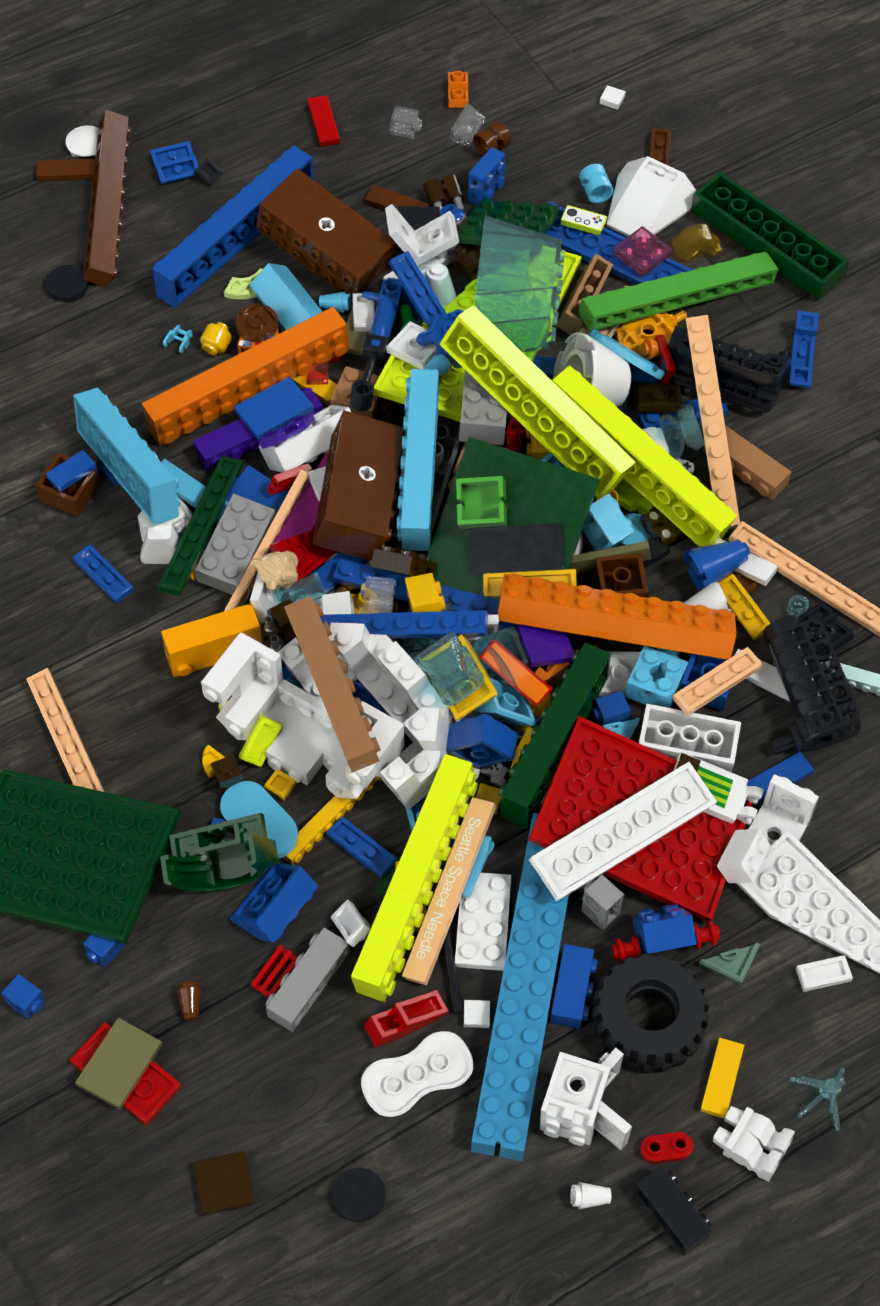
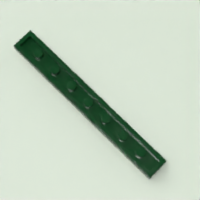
(200, 526)

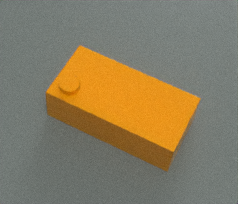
(206, 639)

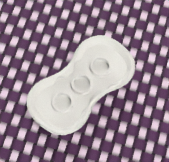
(399, 1082)

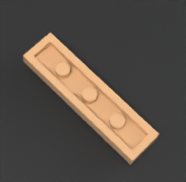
(717, 681)

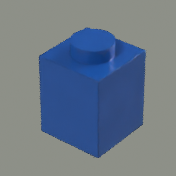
(611, 709)
(101, 950)
(23, 997)

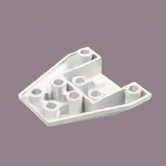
(649, 197)

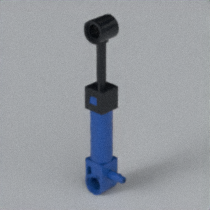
(377, 339)

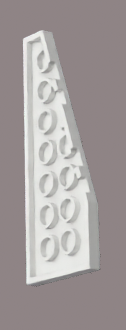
(811, 900)

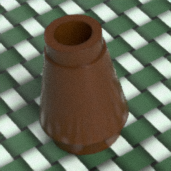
(189, 999)

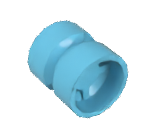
(596, 183)

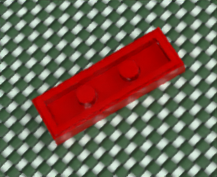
(323, 121)

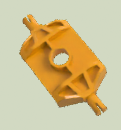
(632, 333)

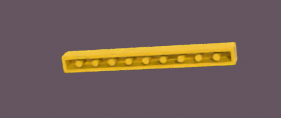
(321, 823)

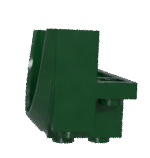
(230, 851)

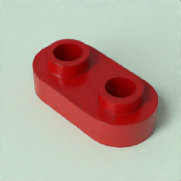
(667, 1147)

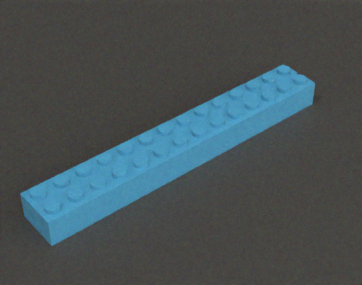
(520, 1016)

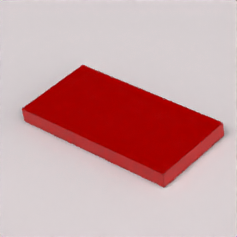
(150, 1093)

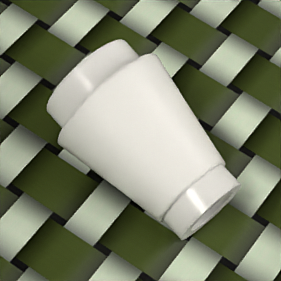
(589, 1195)

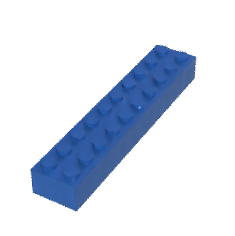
(223, 233)

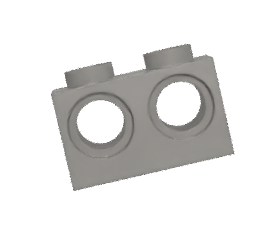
(602, 901)

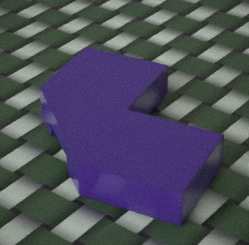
(294, 427)

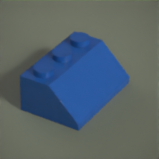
(274, 902)

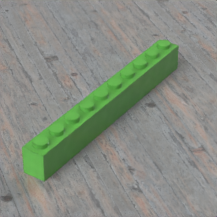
(677, 291)

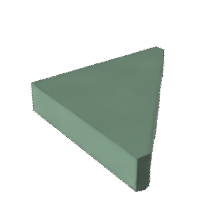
(731, 964)

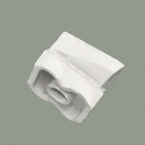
(160, 539)

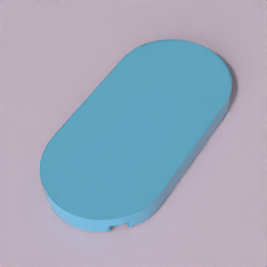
(627, 354)
(251, 798)

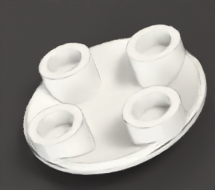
(82, 141)

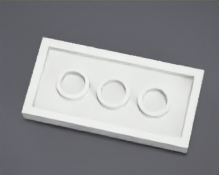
(484, 924)

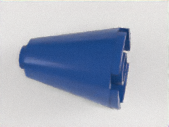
(715, 561)

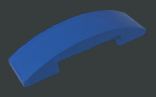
(803, 349)

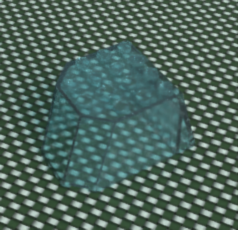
(520, 283)

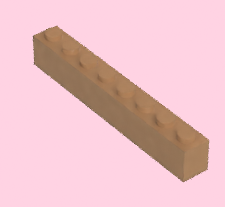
(332, 685)

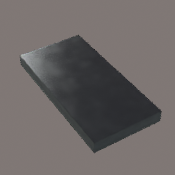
(516, 548)

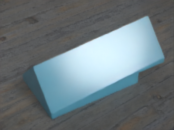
(285, 295)

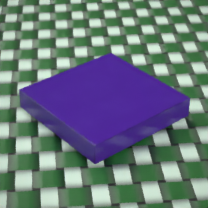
(544, 645)

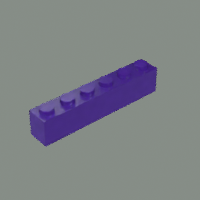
(234, 439)

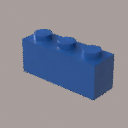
(573, 986)

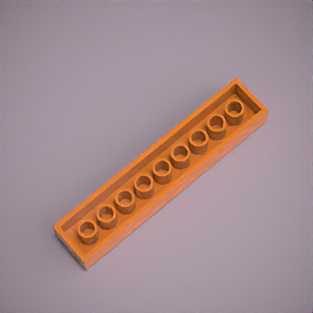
(245, 375)
(617, 616)

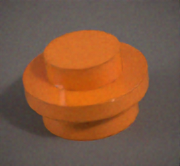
(649, 348)

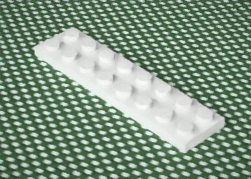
(622, 831)

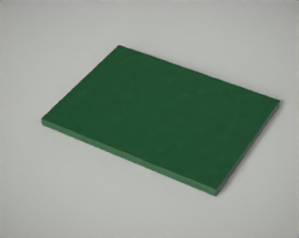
(534, 495)
(78, 855)

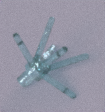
(828, 1089)

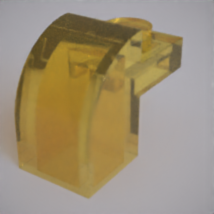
(695, 240)

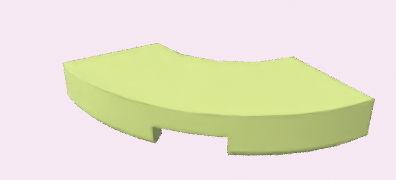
(240, 287)

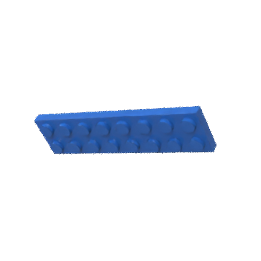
(588, 244)

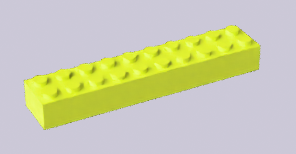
(535, 400)
(655, 472)
(414, 879)

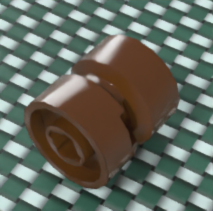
(493, 136)

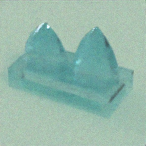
(302, 589)

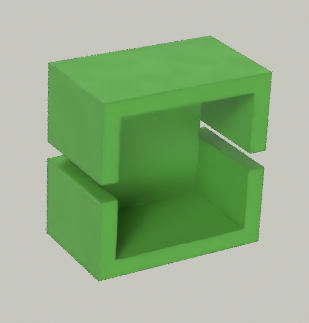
(483, 502)

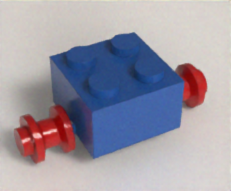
(664, 931)

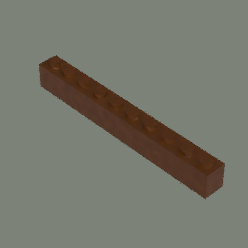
(106, 199)

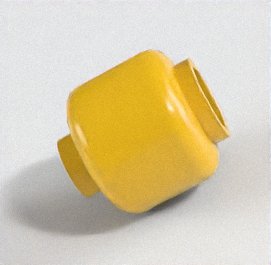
(215, 338)

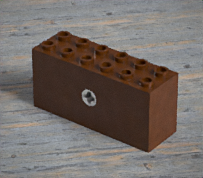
(324, 234)
(359, 486)

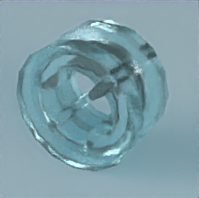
(797, 600)

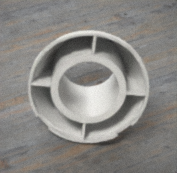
(596, 365)

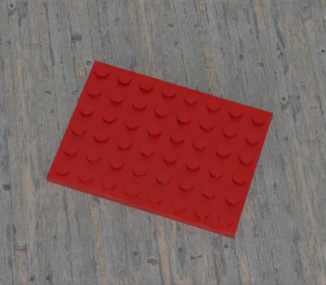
(603, 771)

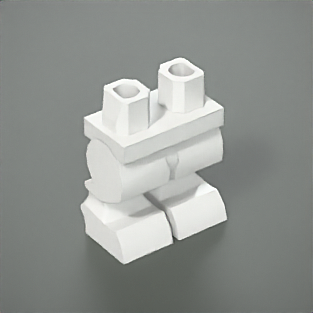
(752, 1135)

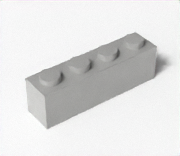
(307, 979)

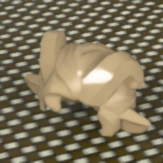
(277, 569)

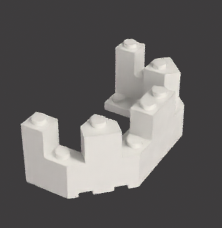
(400, 690)
(307, 735)

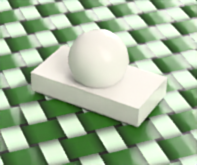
(351, 923)

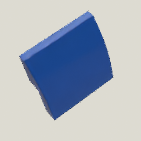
(174, 162)

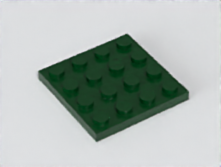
(524, 214)

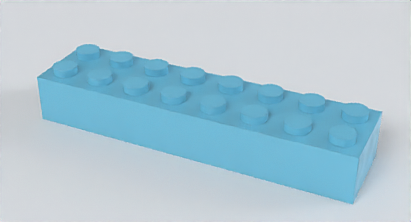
(127, 456)
(418, 460)

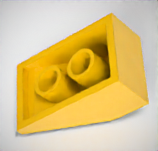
(479, 696)

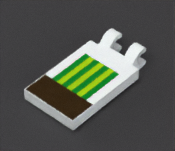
(727, 789)

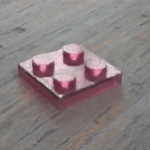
(642, 251)

